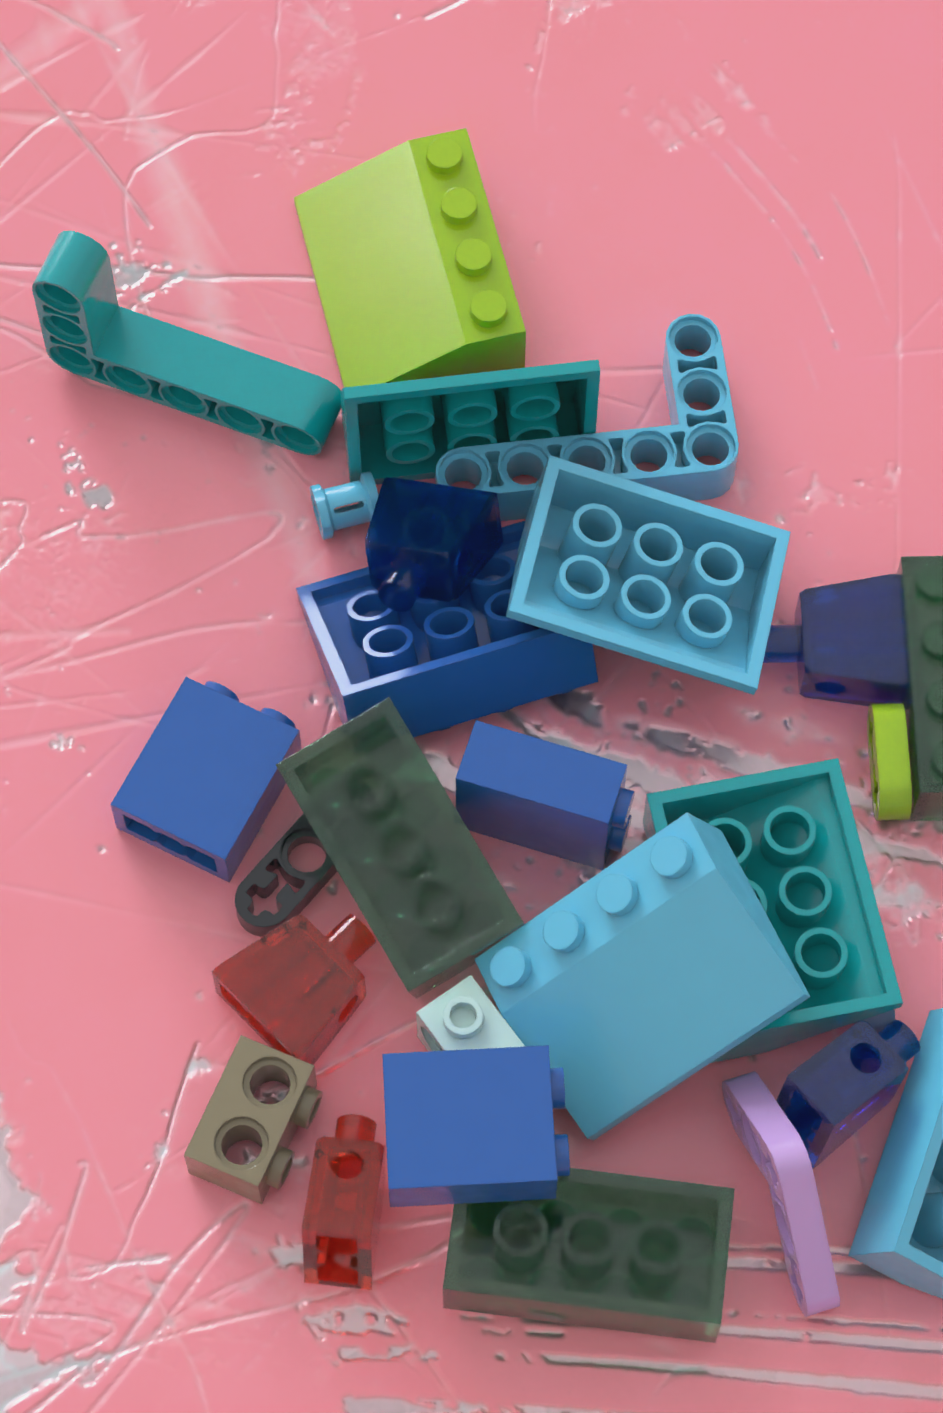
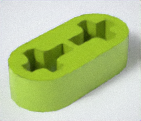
(889, 761)

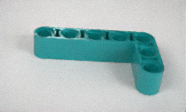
(169, 364)

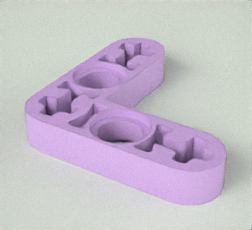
(793, 1189)

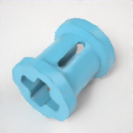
(326, 500)

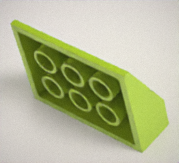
(412, 266)

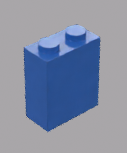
(206, 777)
(543, 795)
(473, 1126)

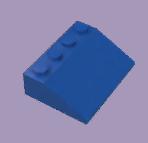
(440, 657)

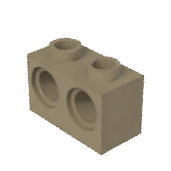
(238, 1116)

